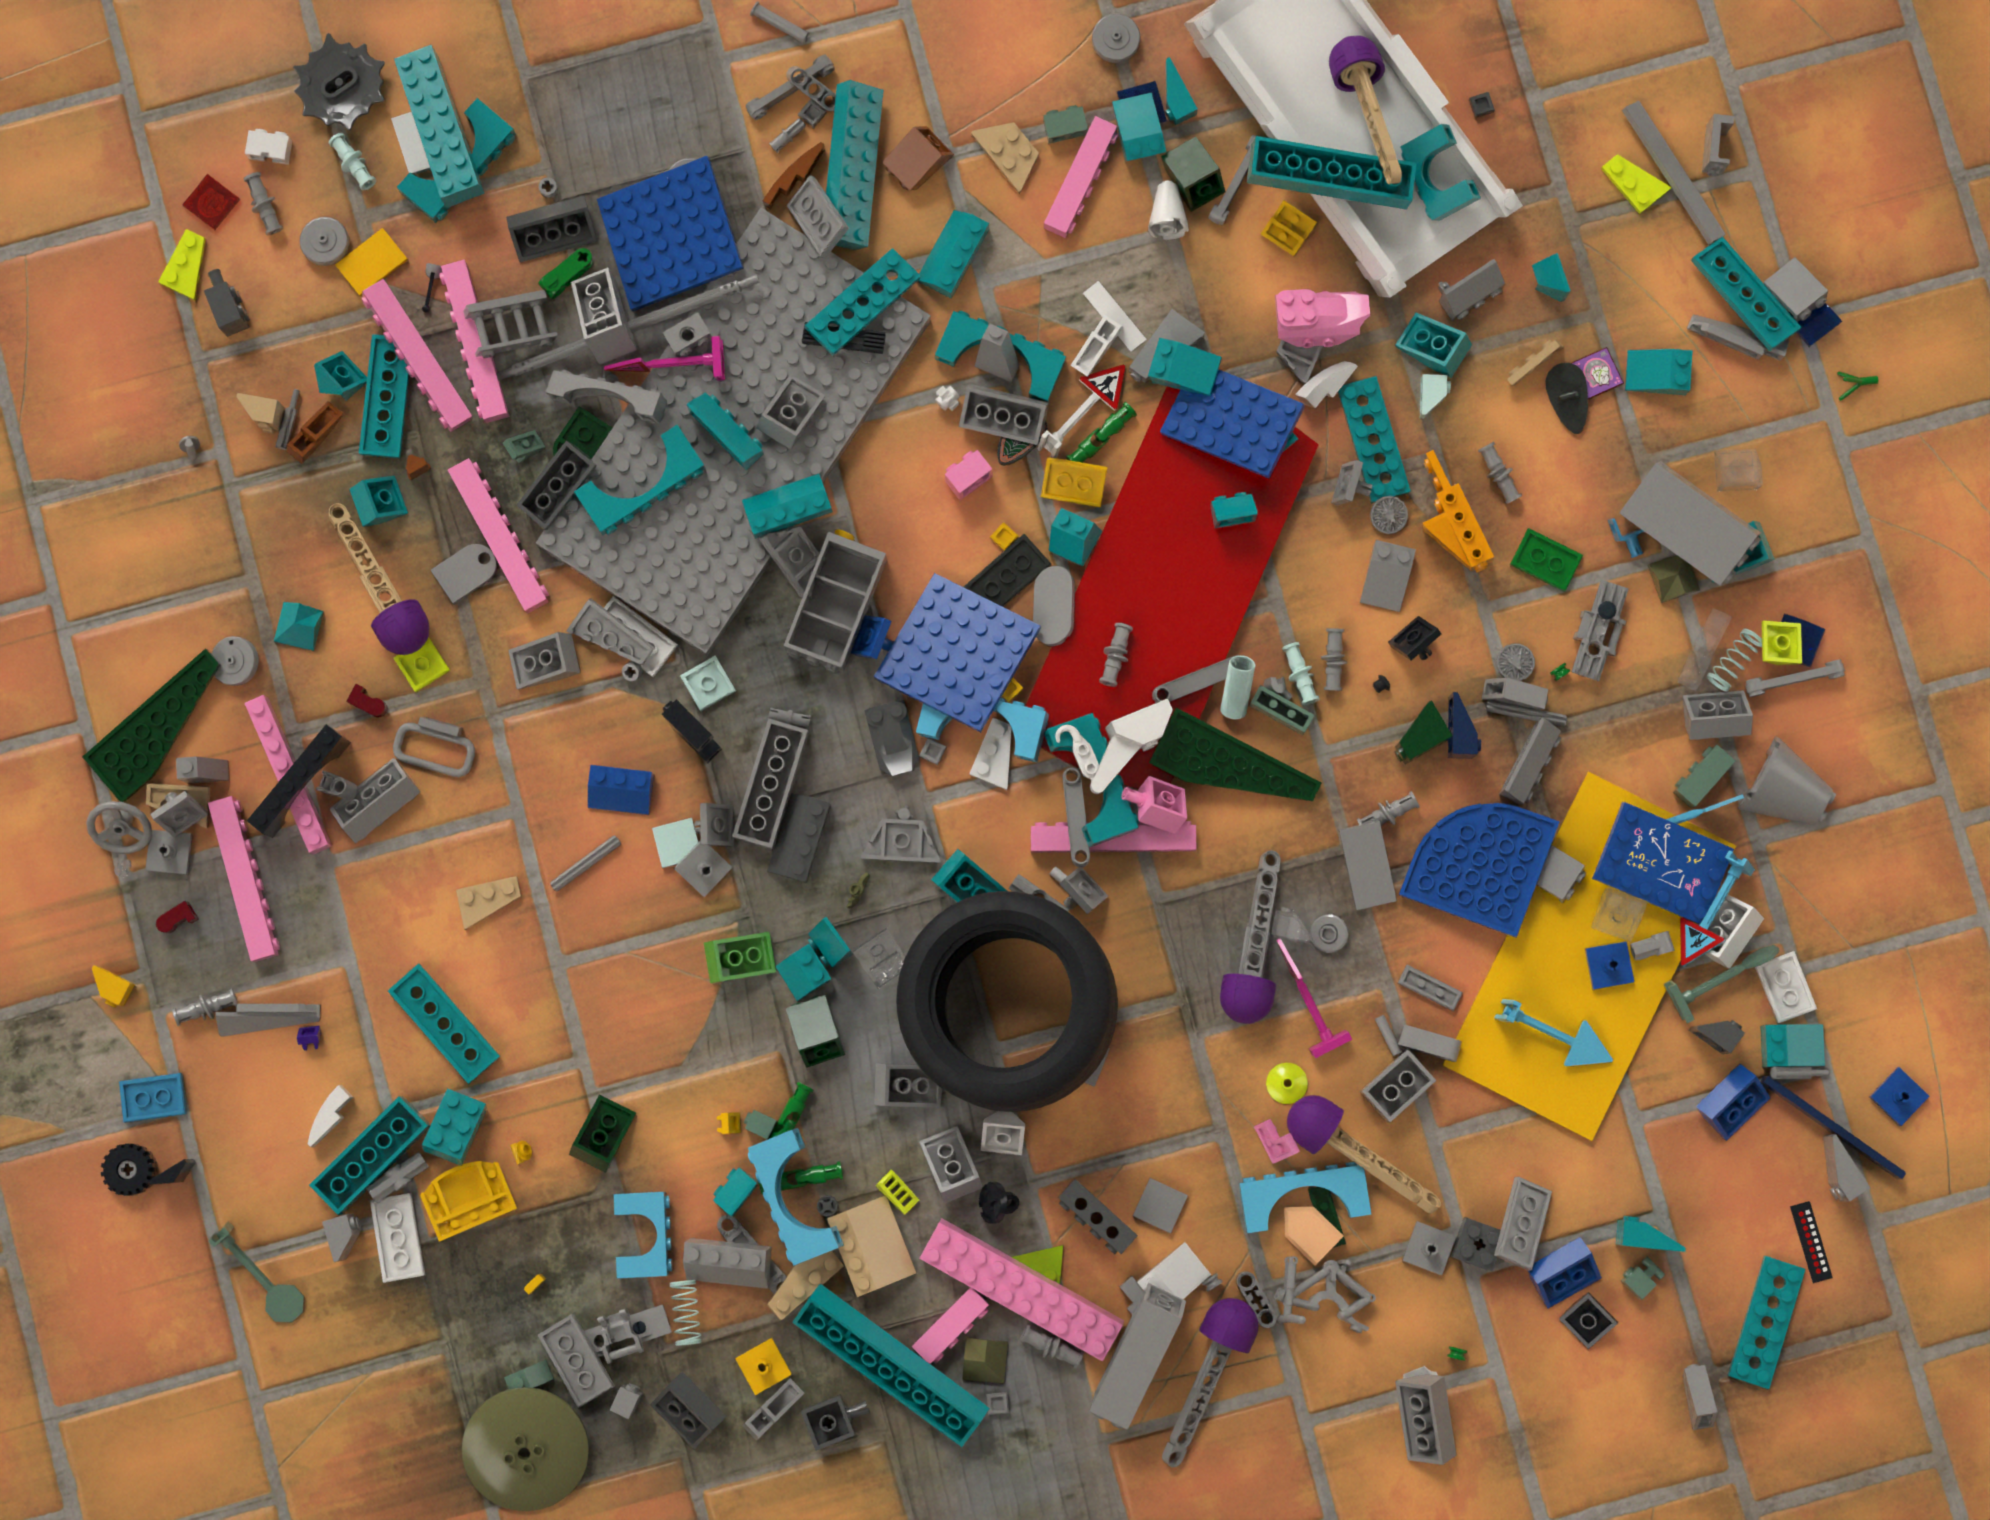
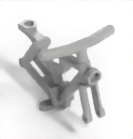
(1332, 1272)

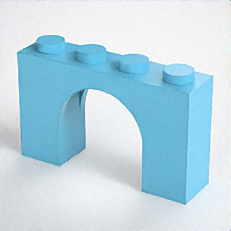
(656, 1260)

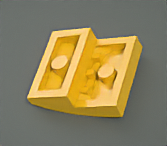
(1289, 228)

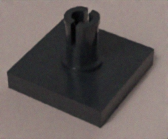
(1415, 639)

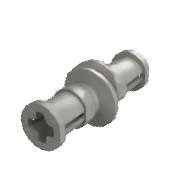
(262, 203)
(1500, 473)
(1115, 654)
(1333, 658)
(1391, 811)
(203, 1007)
(1051, 1346)

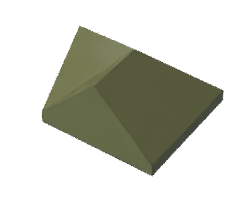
(1673, 578)
(985, 1360)

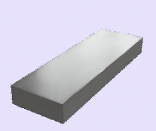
(1430, 987)

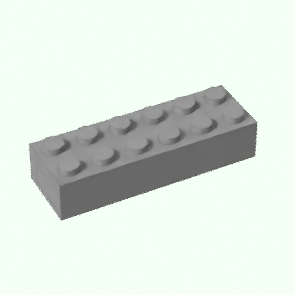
(770, 784)

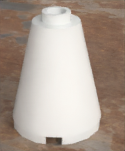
(1168, 213)

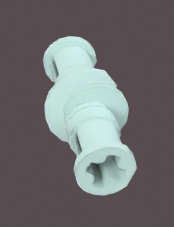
(352, 161)
(1300, 673)

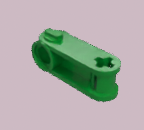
(569, 270)

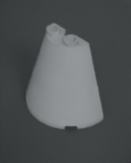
(1788, 788)

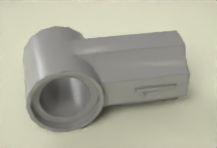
(1656, 945)

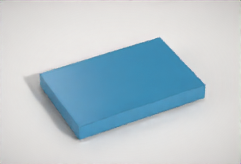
(152, 1097)

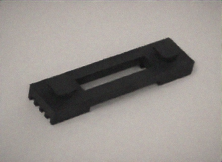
(873, 340)

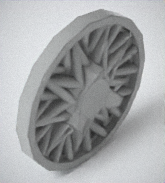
(1389, 514)
(1515, 662)
(1329, 933)

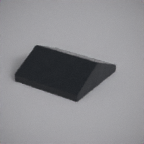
(174, 1174)
(1588, 1320)

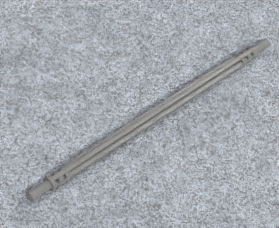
(634, 325)

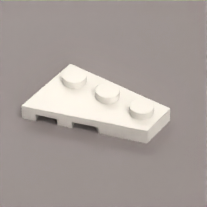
(994, 755)

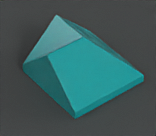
(1551, 278)
(339, 376)
(298, 625)

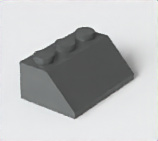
(688, 1410)

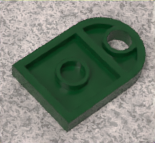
(584, 432)

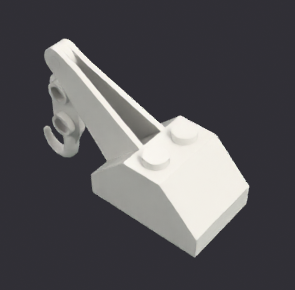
(1126, 736)

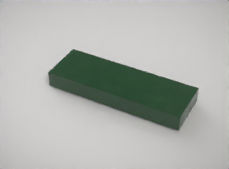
(1323, 1202)

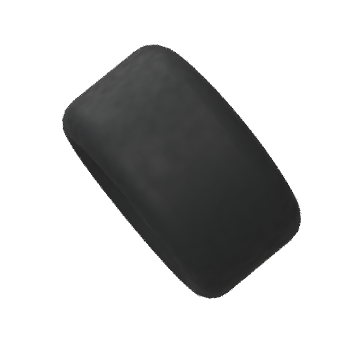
(943, 948)

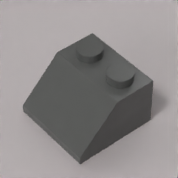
(1720, 1035)

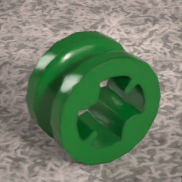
(1560, 671)
(1457, 1353)

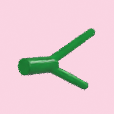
(1860, 381)

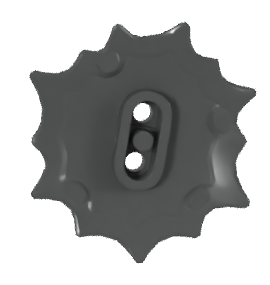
(330, 70)

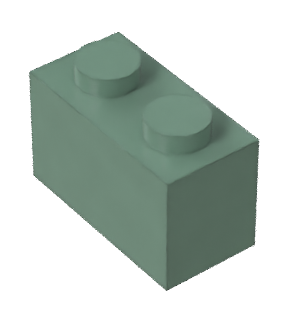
(1065, 124)

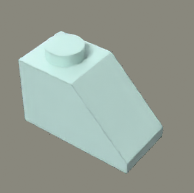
(1432, 392)

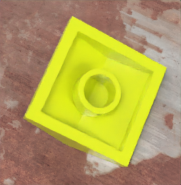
(1781, 643)

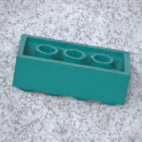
(953, 252)
(725, 429)
(787, 506)

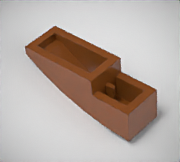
(314, 432)

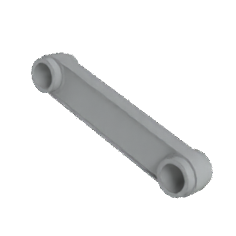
(758, 107)
(1220, 213)
(1193, 681)
(1757, 687)
(1075, 816)

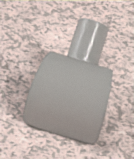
(1277, 686)

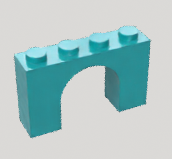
(1422, 151)

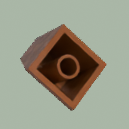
(917, 157)

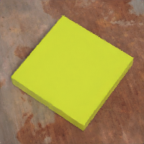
(422, 666)

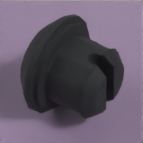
(1381, 684)

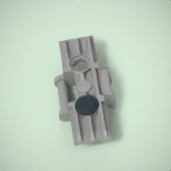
(1593, 628)

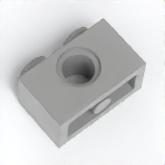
(693, 325)
(627, 1400)

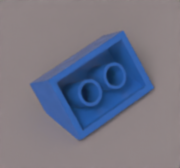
(620, 789)
(1733, 1101)
(1564, 1272)

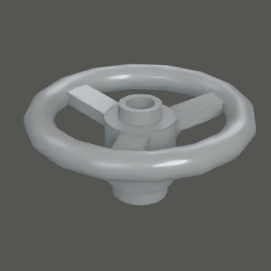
(119, 825)

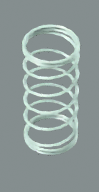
(1726, 686)
(693, 1340)

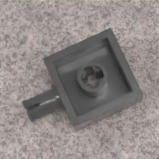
(226, 305)
(1466, 1250)
(834, 1409)

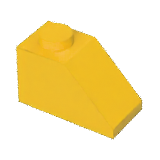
(112, 987)

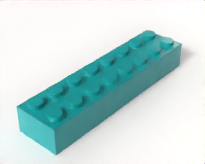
(439, 126)
(854, 158)
(1328, 173)

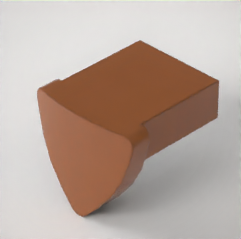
(416, 466)

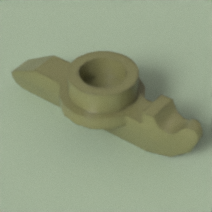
(857, 890)

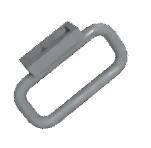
(438, 730)

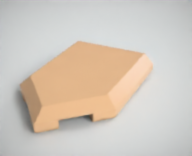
(1310, 1232)

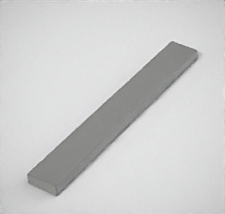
(1673, 172)

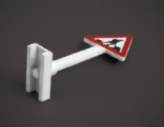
(1105, 386)

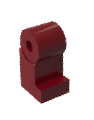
(372, 706)
(177, 915)

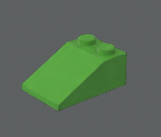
(739, 957)

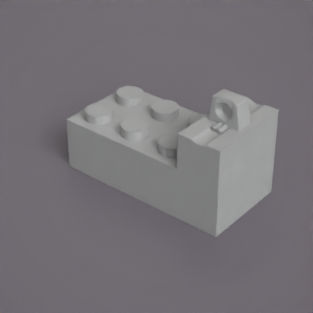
(603, 316)

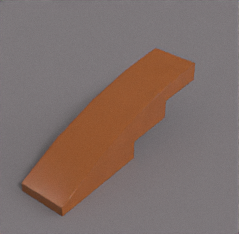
(797, 171)

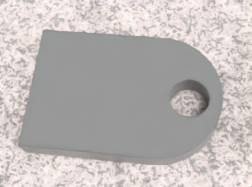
(464, 573)

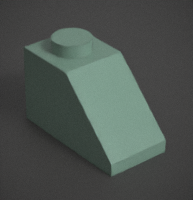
(530, 1376)

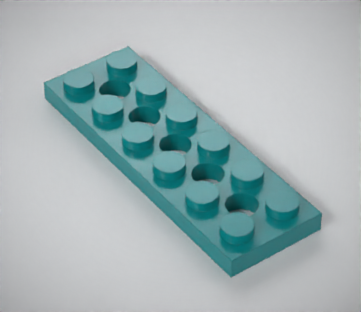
(1743, 305)
(866, 314)
(374, 405)
(1382, 428)
(430, 1023)
(1752, 1326)

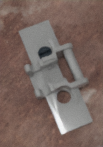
(622, 1325)

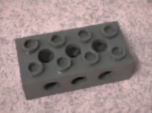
(1124, 1236)

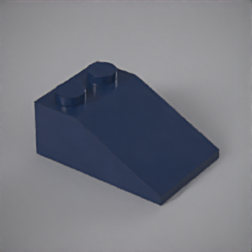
(1464, 739)

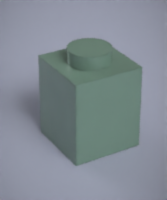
(760, 1124)

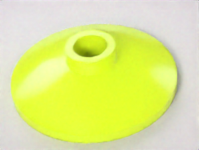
(1276, 1079)

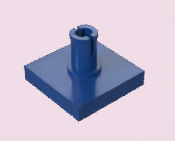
(872, 637)
(1609, 965)
(1899, 1096)

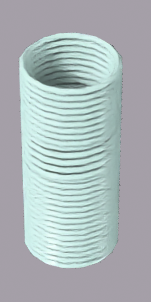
(1237, 687)

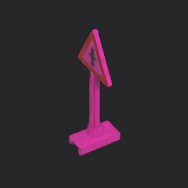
(715, 358)
(1329, 1040)

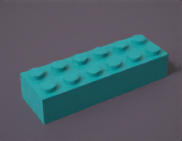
(370, 1155)

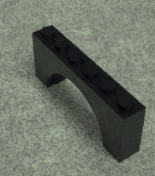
(691, 730)
(271, 813)

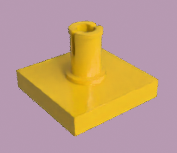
(763, 1366)

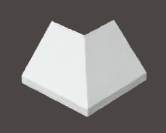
(1003, 1133)

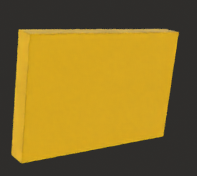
(371, 261)
(1074, 482)

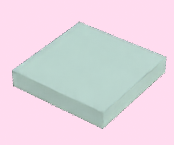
(708, 683)
(674, 841)

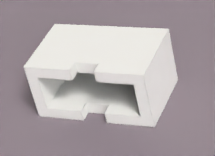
(268, 145)

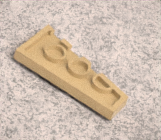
(802, 1283)

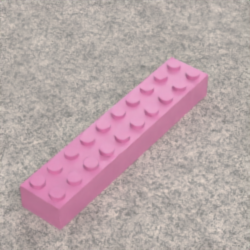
(1022, 1289)

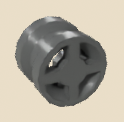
(824, 1205)

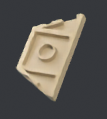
(1008, 151)

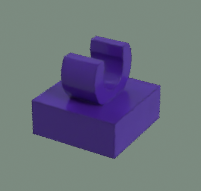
(309, 1035)

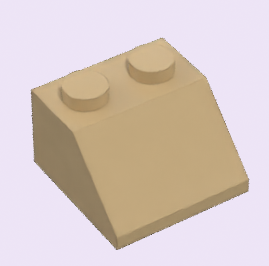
(263, 411)

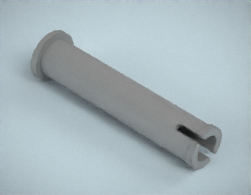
(779, 22)

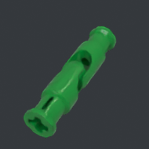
(1111, 426)
(796, 1106)
(813, 1175)

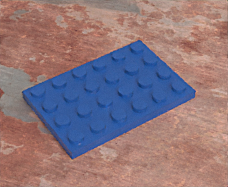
(1235, 423)

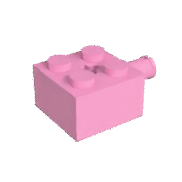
(1159, 804)

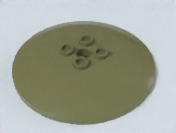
(530, 1421)

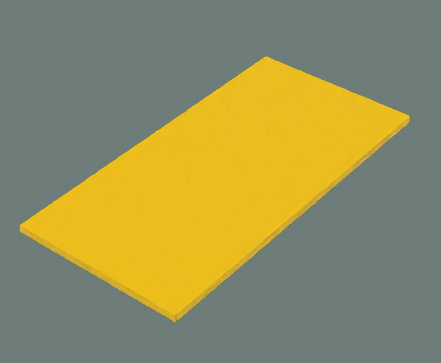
(1552, 980)

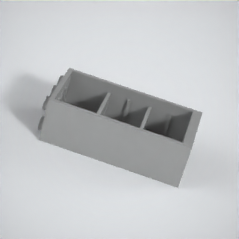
(1691, 523)
(831, 619)
(1137, 1356)

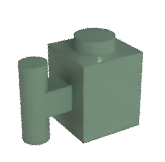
(1640, 1281)

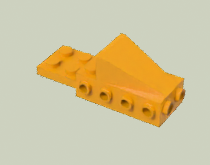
(1448, 529)

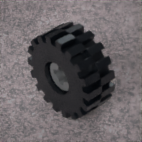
(136, 1157)

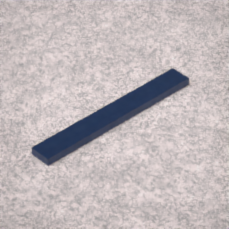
(1833, 1127)

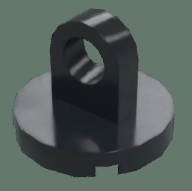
(994, 1202)

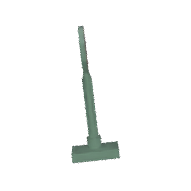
(1682, 999)
(283, 1301)

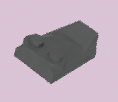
(892, 737)

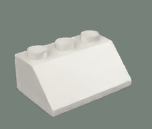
(1736, 924)

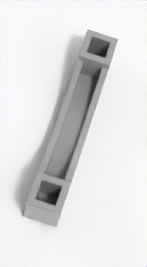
(568, 387)

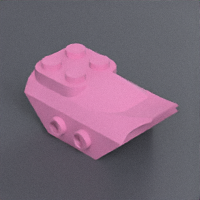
(1320, 318)

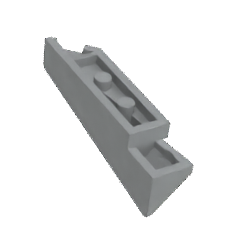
(1735, 337)
(264, 1017)

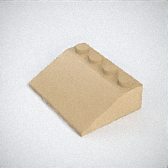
(872, 1246)

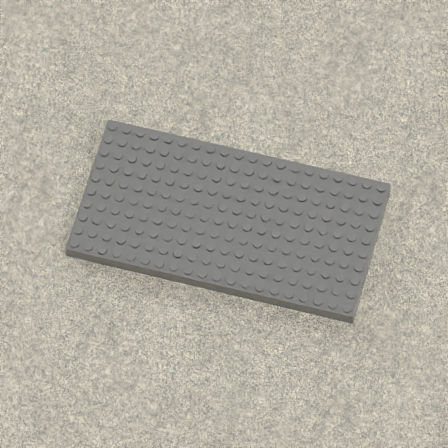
(694, 552)

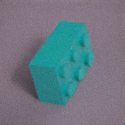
(454, 1127)

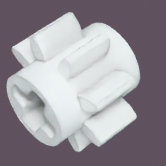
(947, 398)

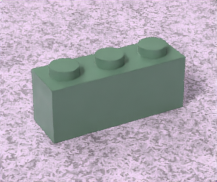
(1281, 710)
(1703, 775)

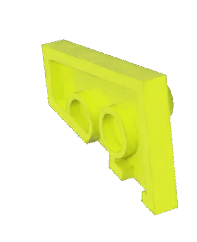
(1634, 183)
(184, 265)

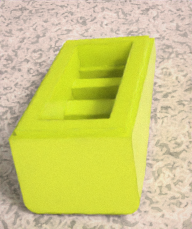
(892, 1197)

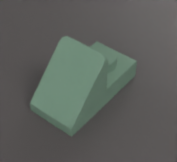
(523, 446)

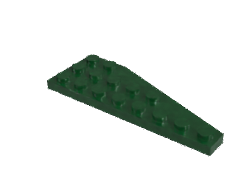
(141, 742)
(1214, 758)

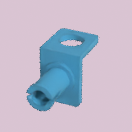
(1630, 538)

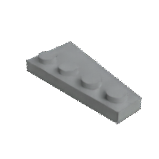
(604, 629)

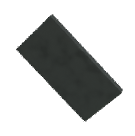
(1009, 572)

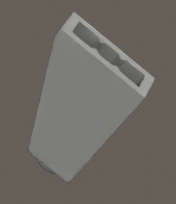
(997, 353)
(1515, 693)
(202, 770)
(1699, 1397)

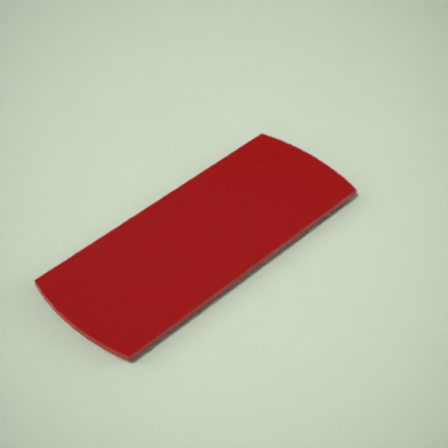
(1167, 579)

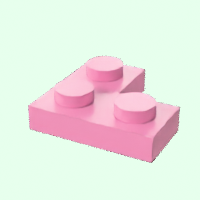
(1275, 1146)

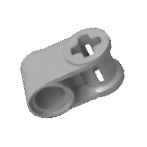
(337, 786)

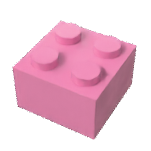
(968, 474)

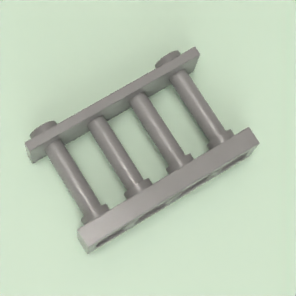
(515, 304)

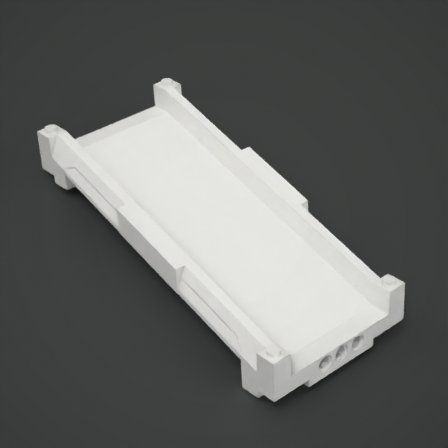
(1281, 71)

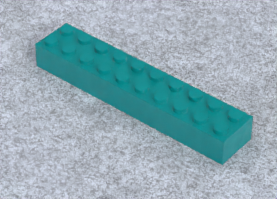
(891, 1365)

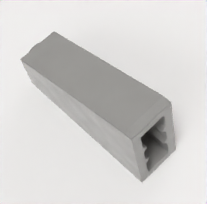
(1172, 328)

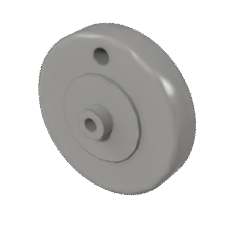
(1116, 38)
(324, 241)
(237, 660)

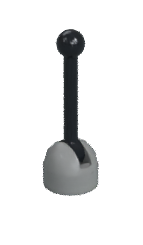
(432, 272)

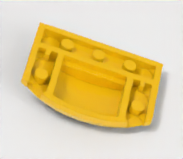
(467, 1198)

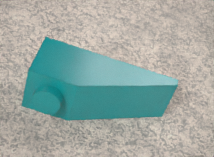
(1178, 99)

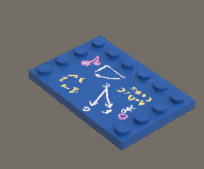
(1662, 863)

